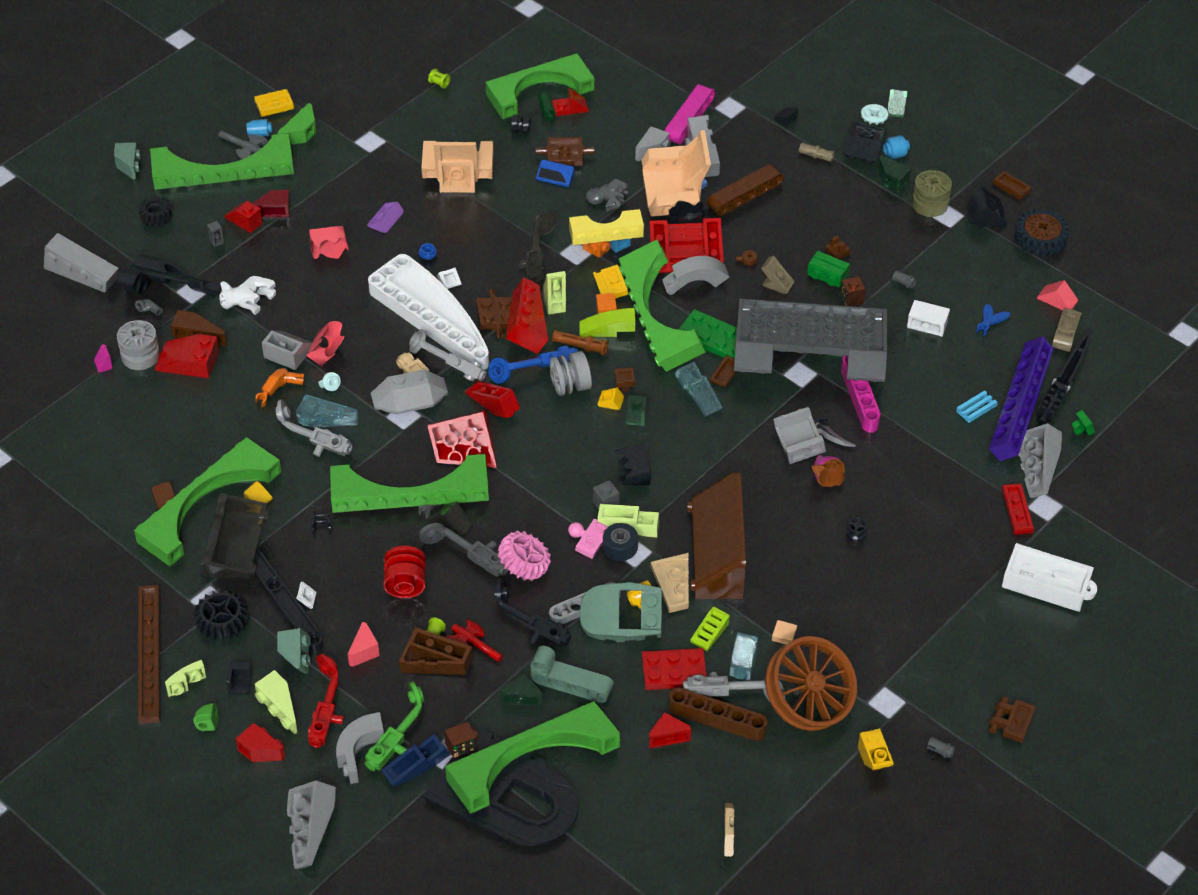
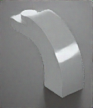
(695, 269)
(353, 738)

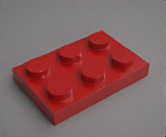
(671, 667)

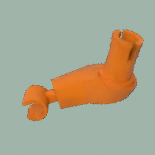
(277, 380)

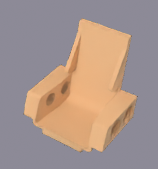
(457, 164)
(675, 174)

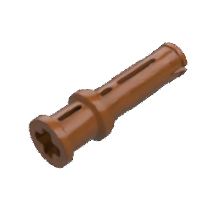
(589, 343)

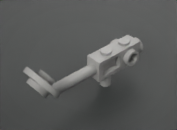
(471, 370)
(321, 438)
(719, 685)

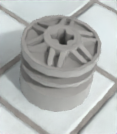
(138, 345)
(574, 372)

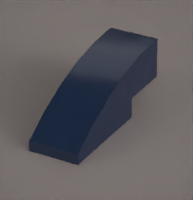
(416, 761)

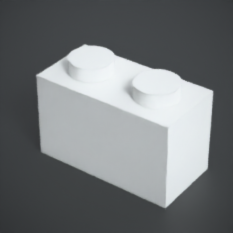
(928, 318)

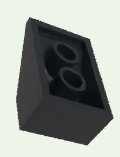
(864, 142)

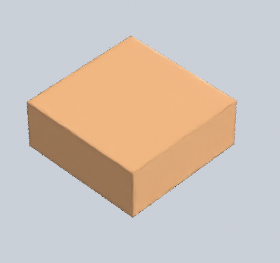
(784, 632)

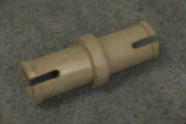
(816, 152)

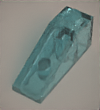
(323, 413)

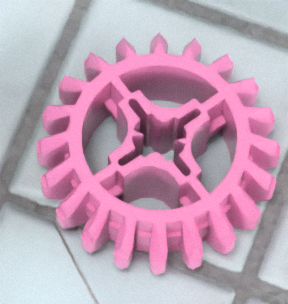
(524, 555)

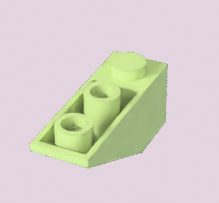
(275, 694)

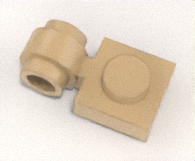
(408, 364)

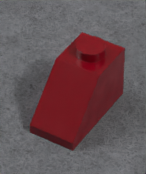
(274, 204)

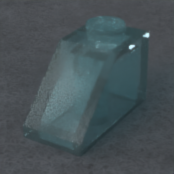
(744, 656)

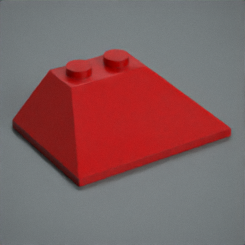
(688, 240)

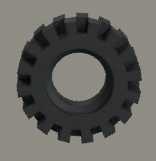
(155, 204)

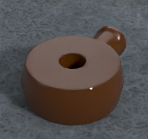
(748, 258)

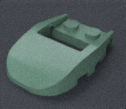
(601, 612)

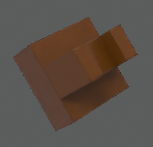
(837, 248)
(624, 378)

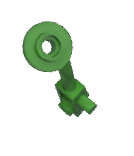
(393, 739)

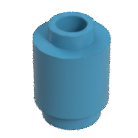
(259, 127)

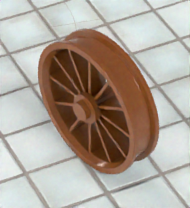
(811, 683)

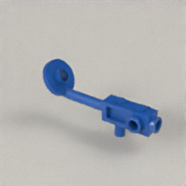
(542, 360)

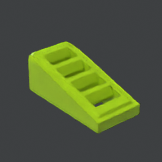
(717, 618)

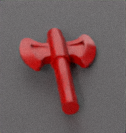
(469, 634)

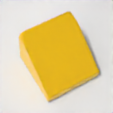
(611, 399)
(258, 493)

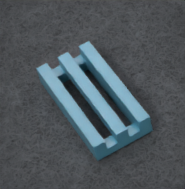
(974, 404)

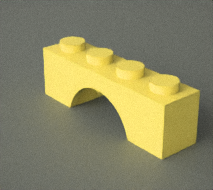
(586, 231)

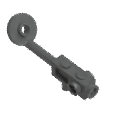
(477, 552)

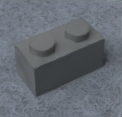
(215, 233)

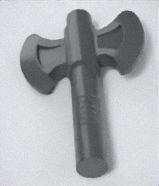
(249, 147)

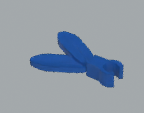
(990, 319)

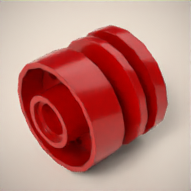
(404, 572)

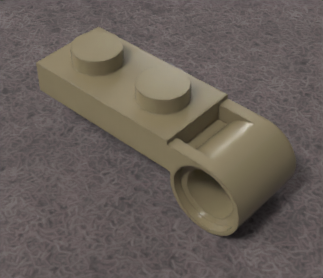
(1066, 329)

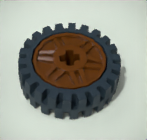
(1041, 232)

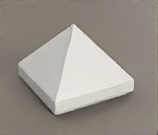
(306, 595)

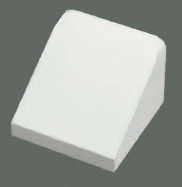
(449, 278)

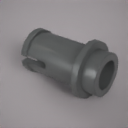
(908, 281)
(941, 747)

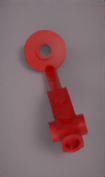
(325, 711)

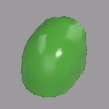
(206, 717)

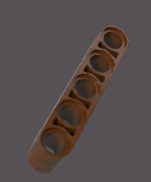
(745, 189)
(710, 707)

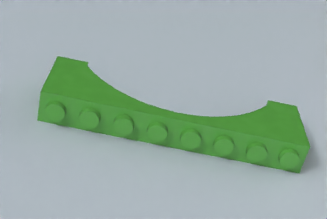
(269, 161)
(670, 345)
(243, 463)
(462, 485)
(582, 727)

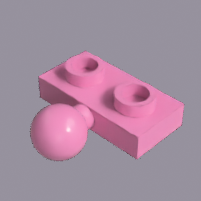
(591, 538)

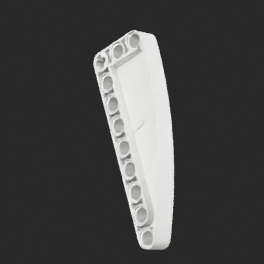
(428, 306)

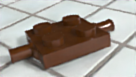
(565, 150)
(493, 312)

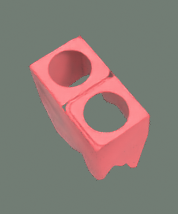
(333, 247)
(332, 333)

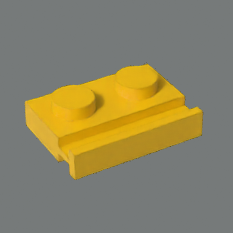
(274, 102)
(611, 281)

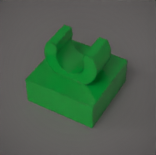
(1082, 424)

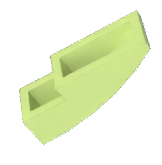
(643, 522)

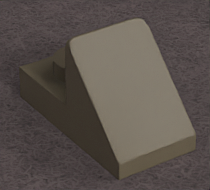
(777, 276)

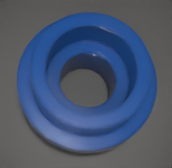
(427, 251)

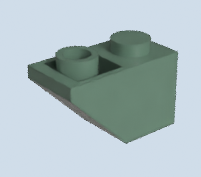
(127, 158)
(295, 648)

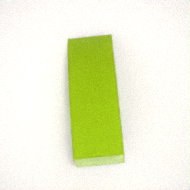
(608, 323)

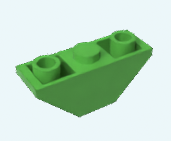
(301, 126)

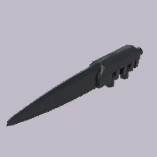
(1062, 382)

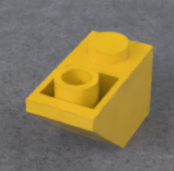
(874, 750)

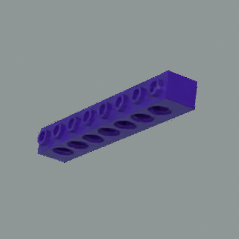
(1021, 399)

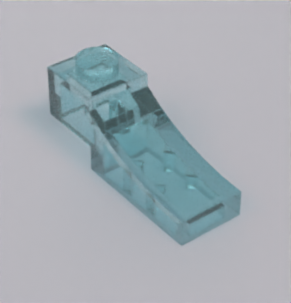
(698, 388)

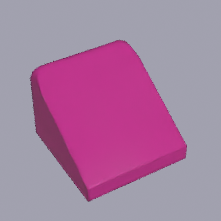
(103, 359)

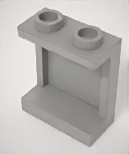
(799, 435)

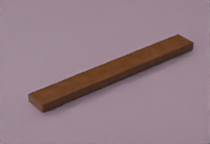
(149, 654)

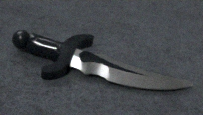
(828, 433)

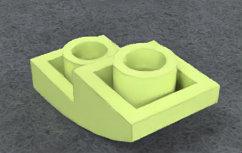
(178, 681)

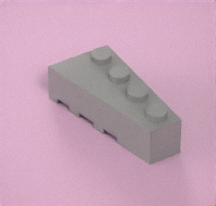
(79, 264)

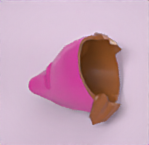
(829, 471)

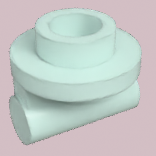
(330, 381)

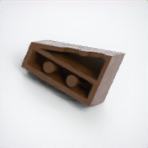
(435, 655)

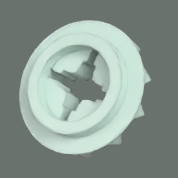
(875, 109)

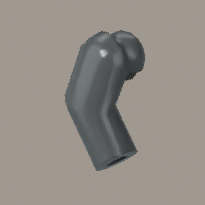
(148, 305)

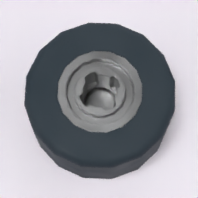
(620, 542)

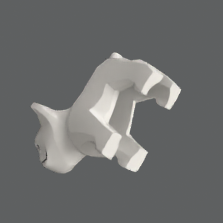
(247, 293)

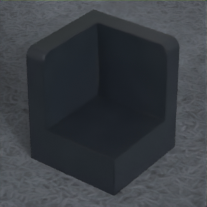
(239, 678)

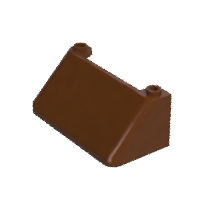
(719, 540)

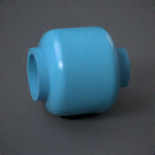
(896, 147)

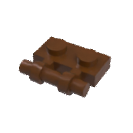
(1018, 721)

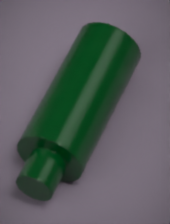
(547, 106)

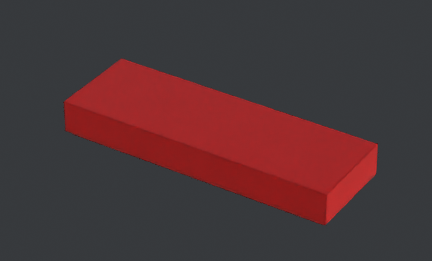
(1017, 509)

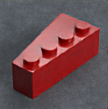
(526, 317)

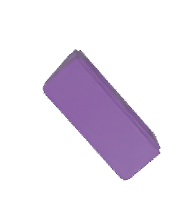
(386, 217)

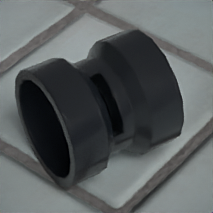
(521, 124)

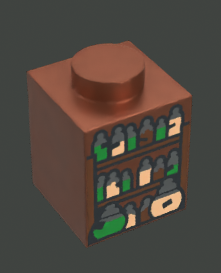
(852, 291)
(461, 739)

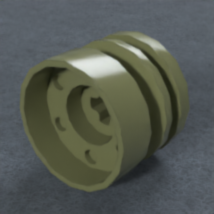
(931, 193)

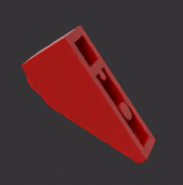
(494, 398)

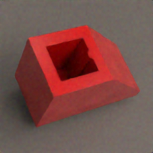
(259, 746)

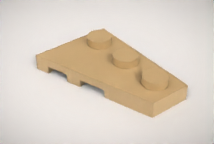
(672, 577)

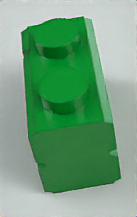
(828, 269)

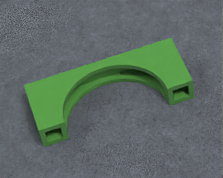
(567, 71)

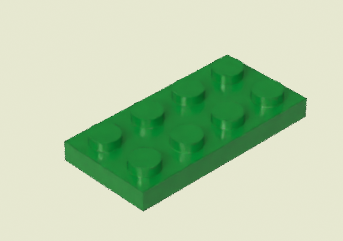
(714, 334)

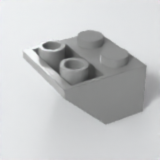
(285, 349)

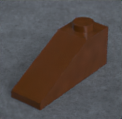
(190, 323)

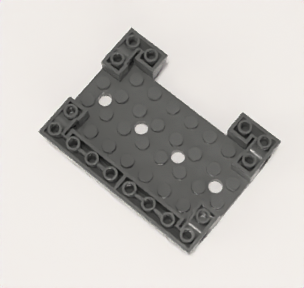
(805, 329)

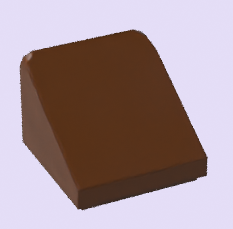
(162, 494)

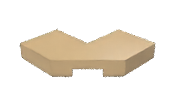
(729, 829)

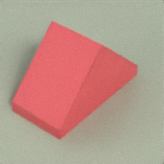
(1058, 295)
(363, 647)

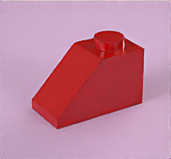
(245, 216)

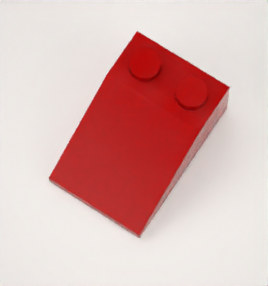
(189, 356)

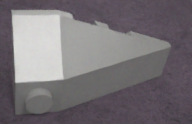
(1039, 458)
(310, 812)

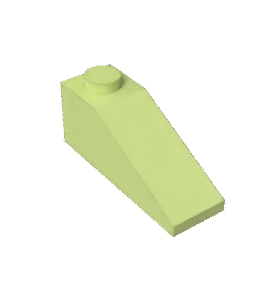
(555, 292)

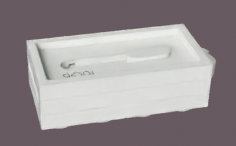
(1049, 577)

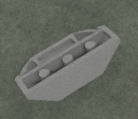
(409, 392)

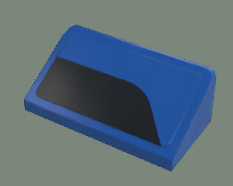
(555, 173)

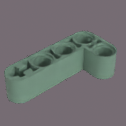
(568, 678)

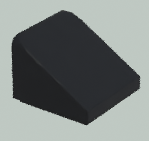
(787, 115)

